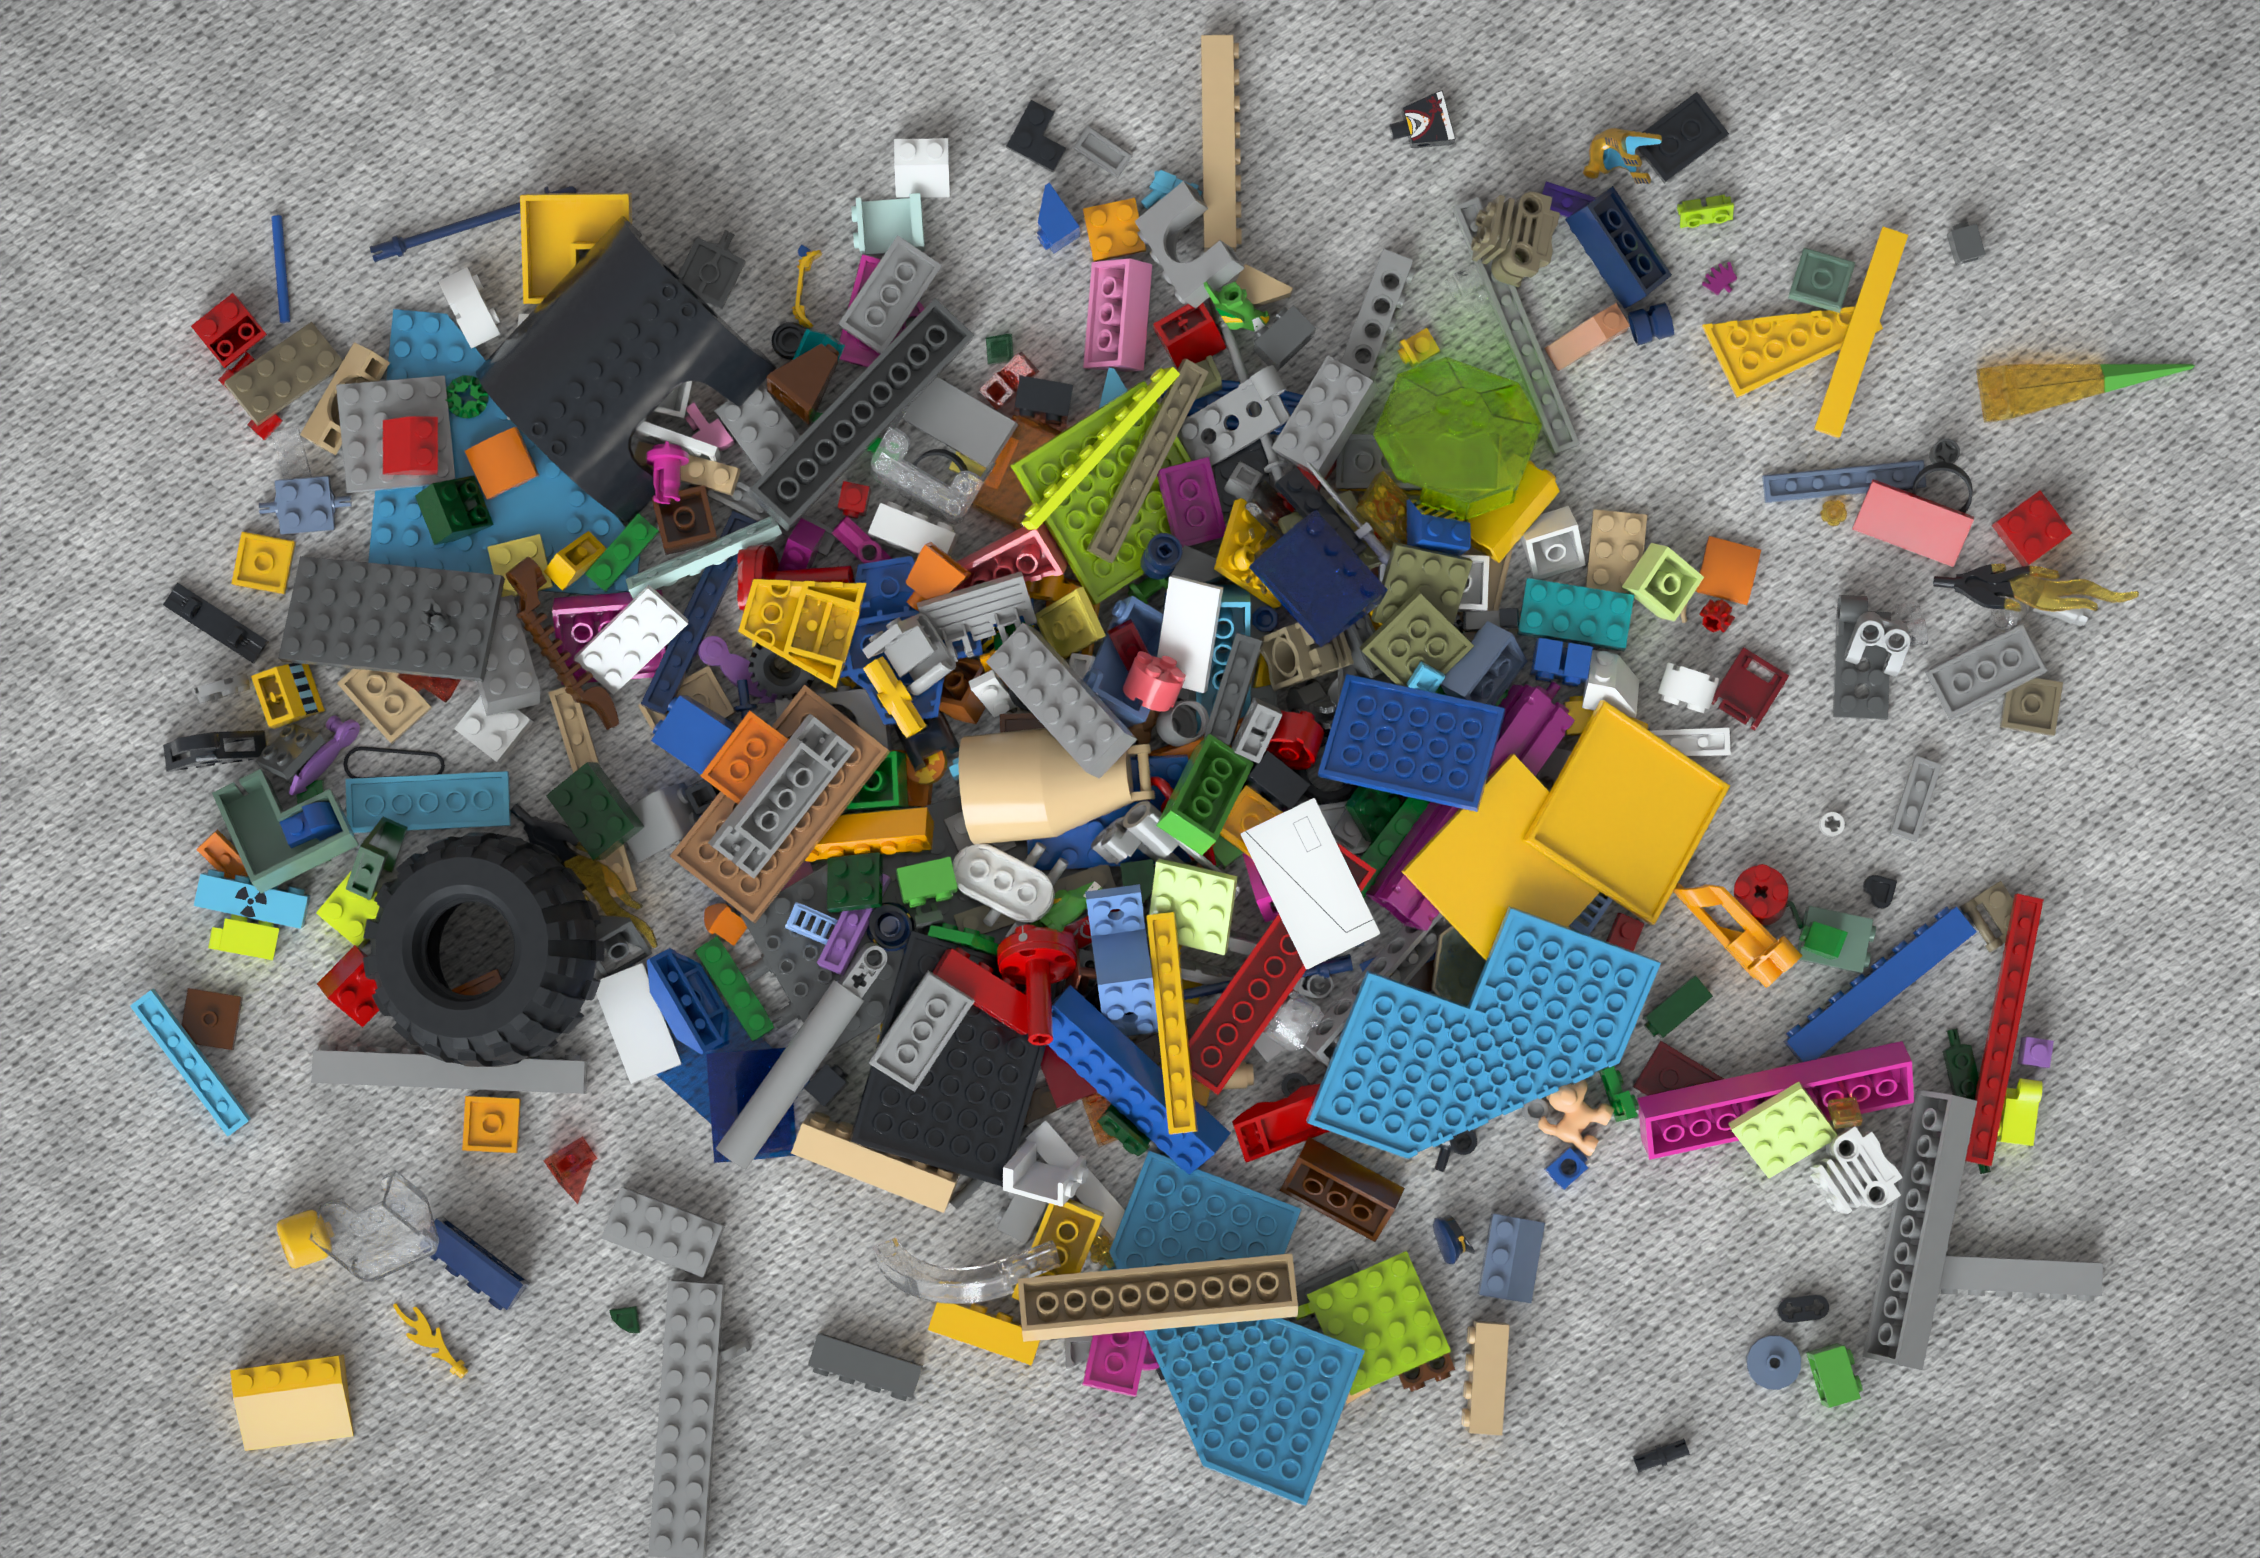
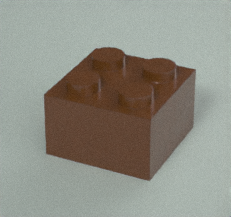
(685, 522)

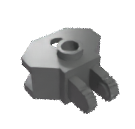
(1313, 700)

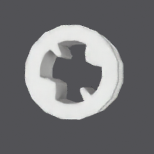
(1836, 817)

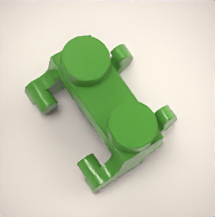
(1147, 588)

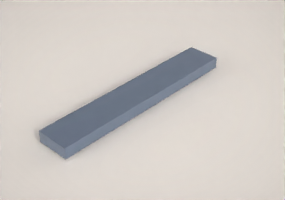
(1840, 481)

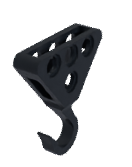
(209, 749)

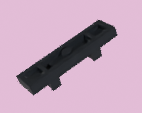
(216, 623)

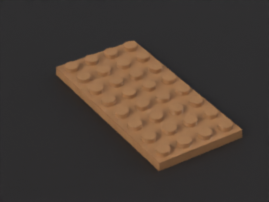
(754, 895)

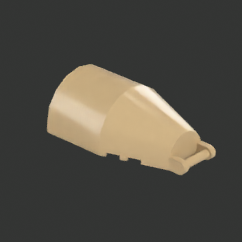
(1034, 789)

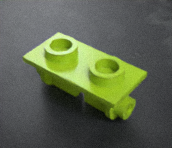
(1717, 210)

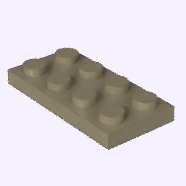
(284, 373)

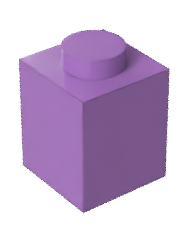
(2035, 1052)

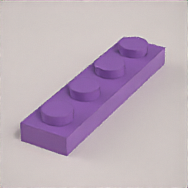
(846, 937)

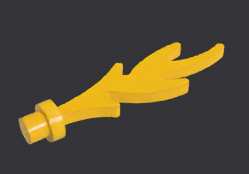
(426, 1339)

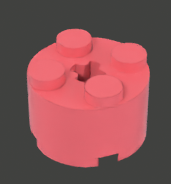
(1154, 681)

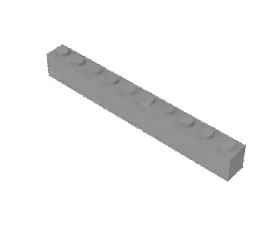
(425, 1071)

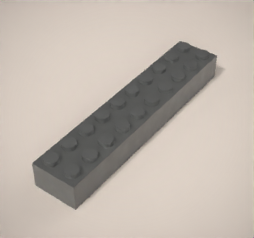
(860, 414)

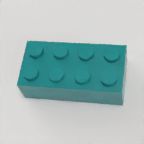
(1575, 614)

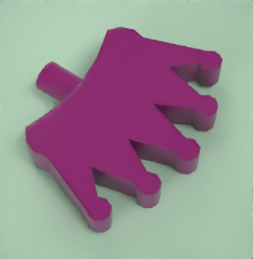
(1721, 279)

